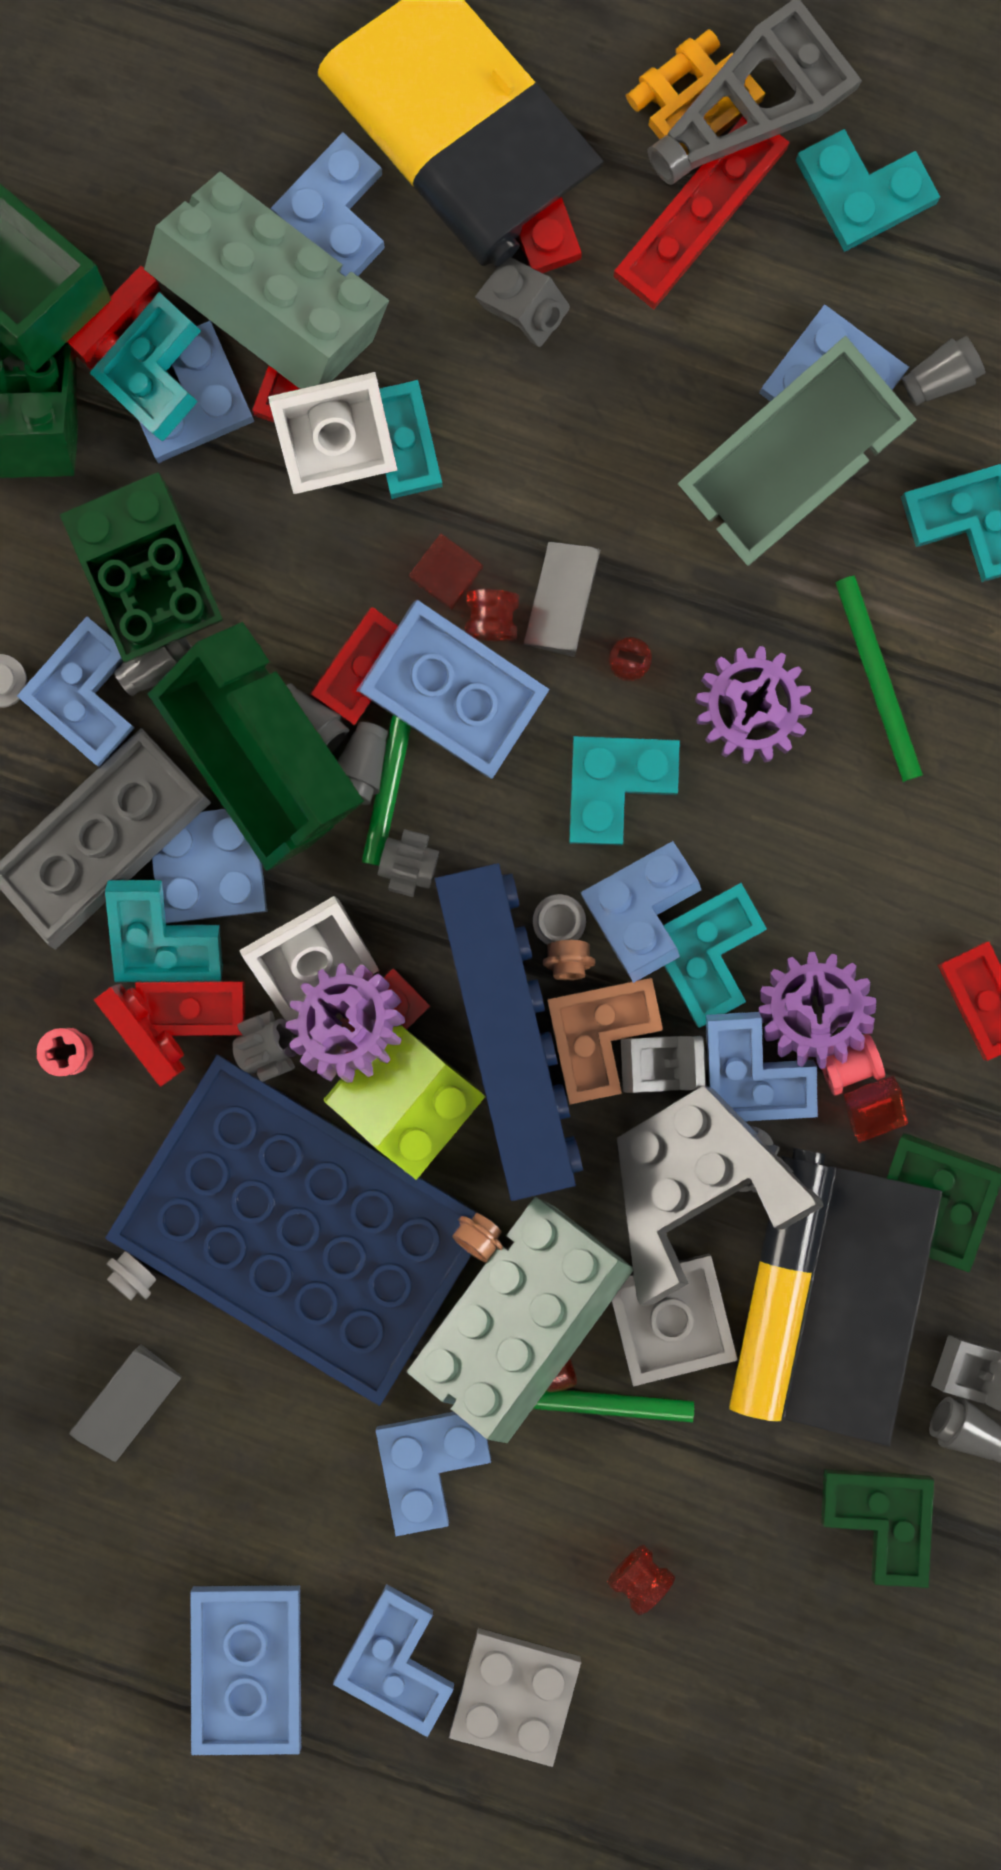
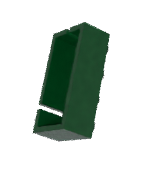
(44, 285)
(254, 745)

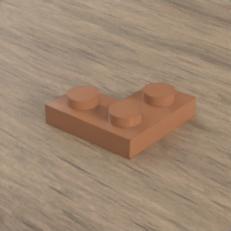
(587, 1025)

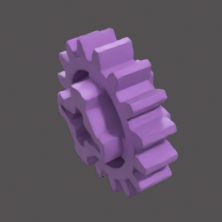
(776, 715)
(837, 1008)
(324, 1040)

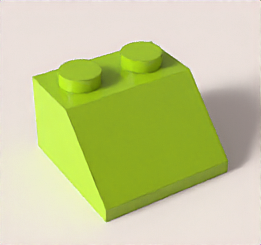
(407, 1104)

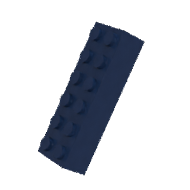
(506, 1032)

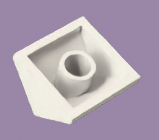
(333, 433)
(301, 949)

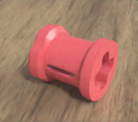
(53, 1040)
(858, 1067)

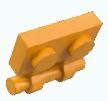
(692, 58)

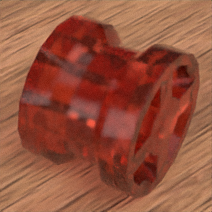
(492, 614)
(641, 1580)

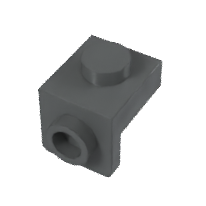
(524, 299)
(663, 1063)
(970, 1372)

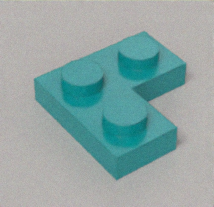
(862, 203)
(139, 365)
(410, 441)
(961, 506)
(606, 771)
(700, 940)
(147, 948)

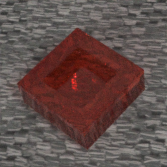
(446, 571)
(876, 1109)

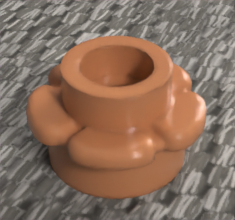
(568, 959)
(478, 1236)

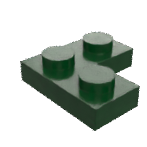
(966, 1199)
(898, 1512)

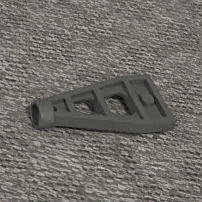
(803, 58)

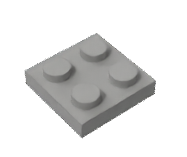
(677, 1332)
(515, 1697)

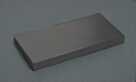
(97, 836)

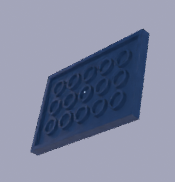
(296, 1229)

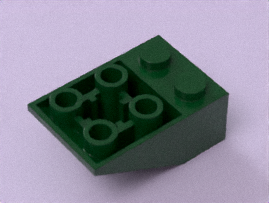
(38, 416)
(142, 567)

